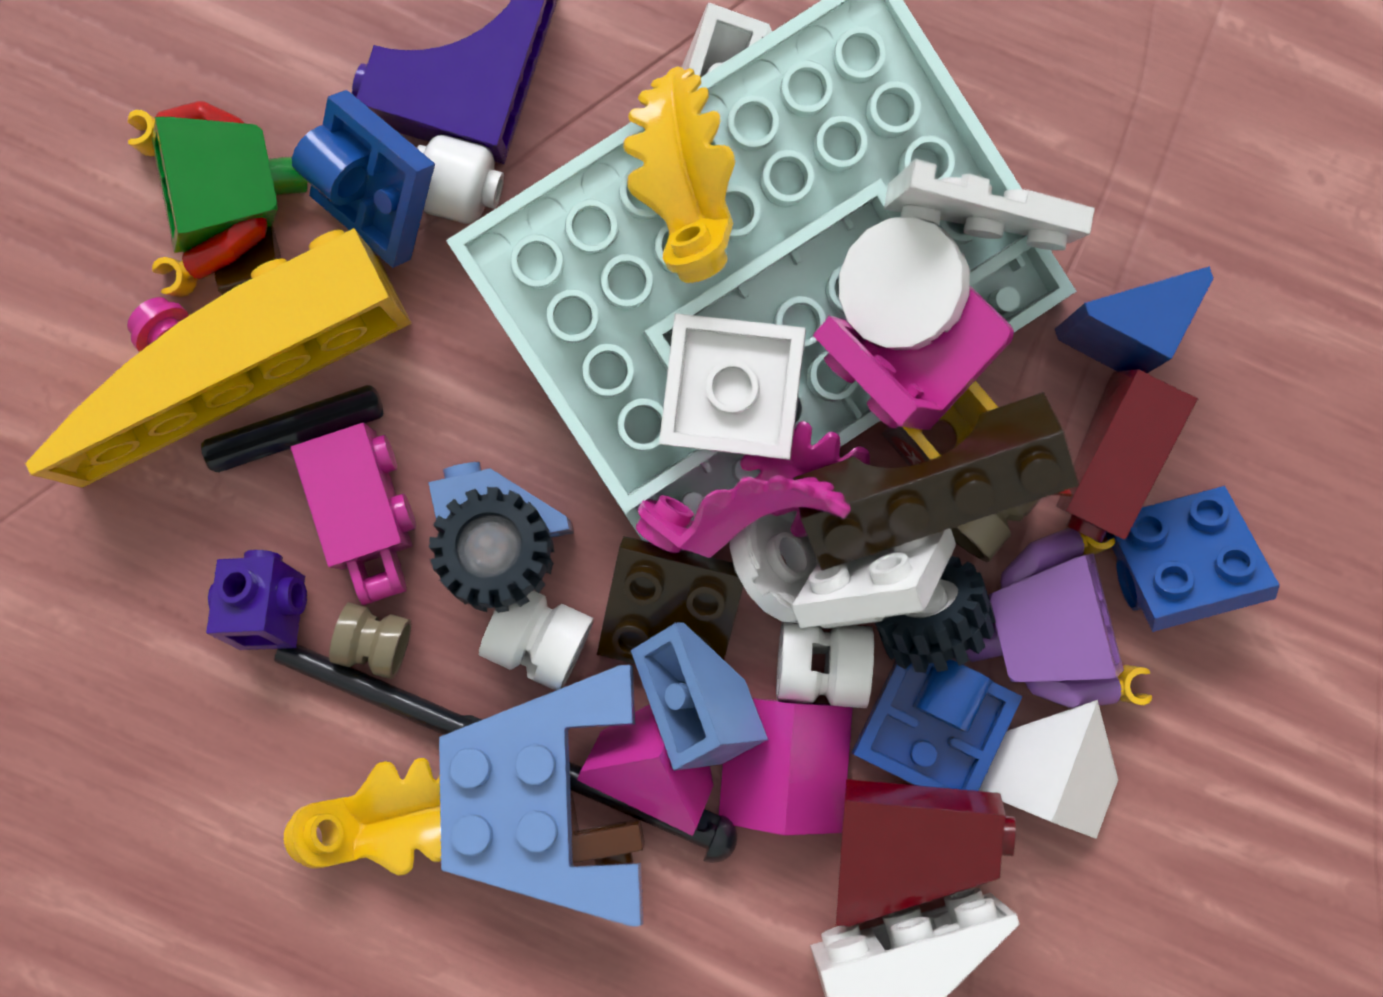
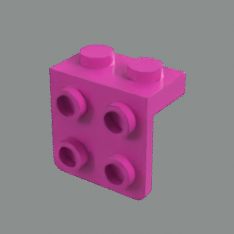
(921, 383)

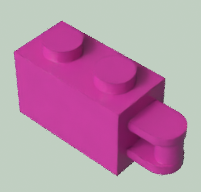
(357, 506)

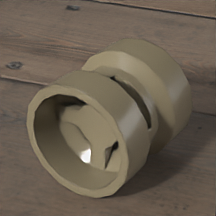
(364, 638)

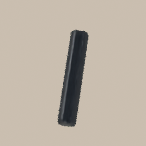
(291, 428)

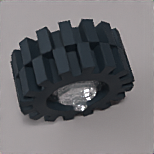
(492, 550)

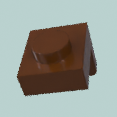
(606, 843)

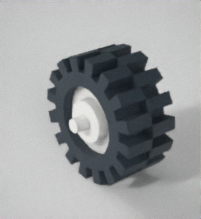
(950, 625)

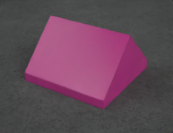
(795, 776)

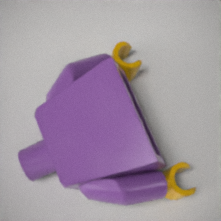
(1058, 625)

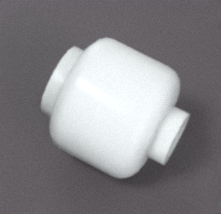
(461, 179)

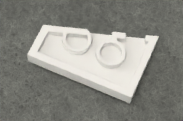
(969, 201)

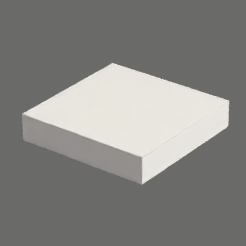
(732, 386)

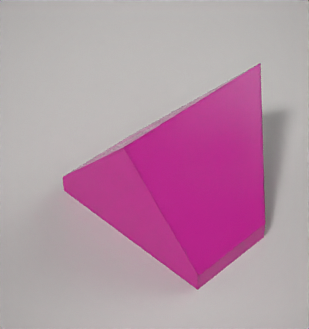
(636, 770)

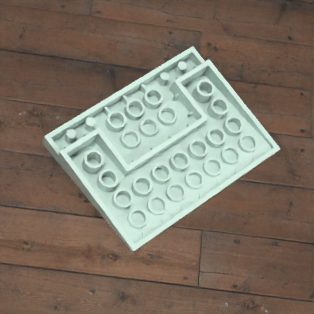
(816, 135)

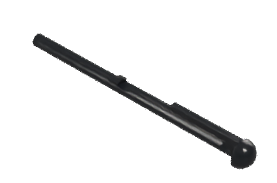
(712, 833)

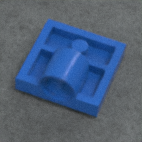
(366, 176)
(1191, 561)
(937, 726)

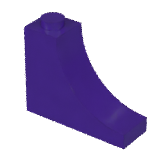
(464, 87)

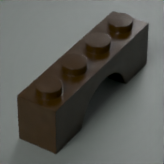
(1003, 463)

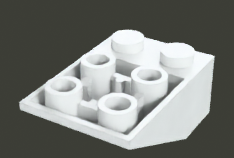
(912, 949)

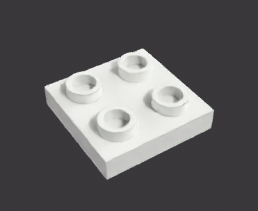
(875, 585)

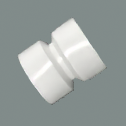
(538, 638)
(846, 668)

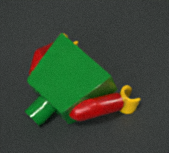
(213, 186)

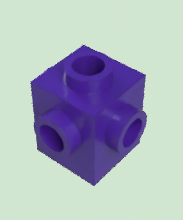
(256, 602)

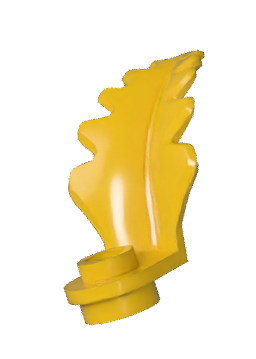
(683, 173)
(377, 823)

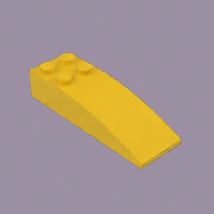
(228, 356)

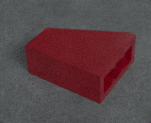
(1124, 452)
(916, 846)

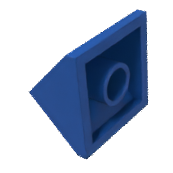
(1137, 325)

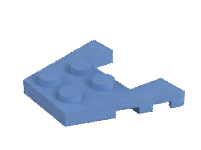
(511, 800)

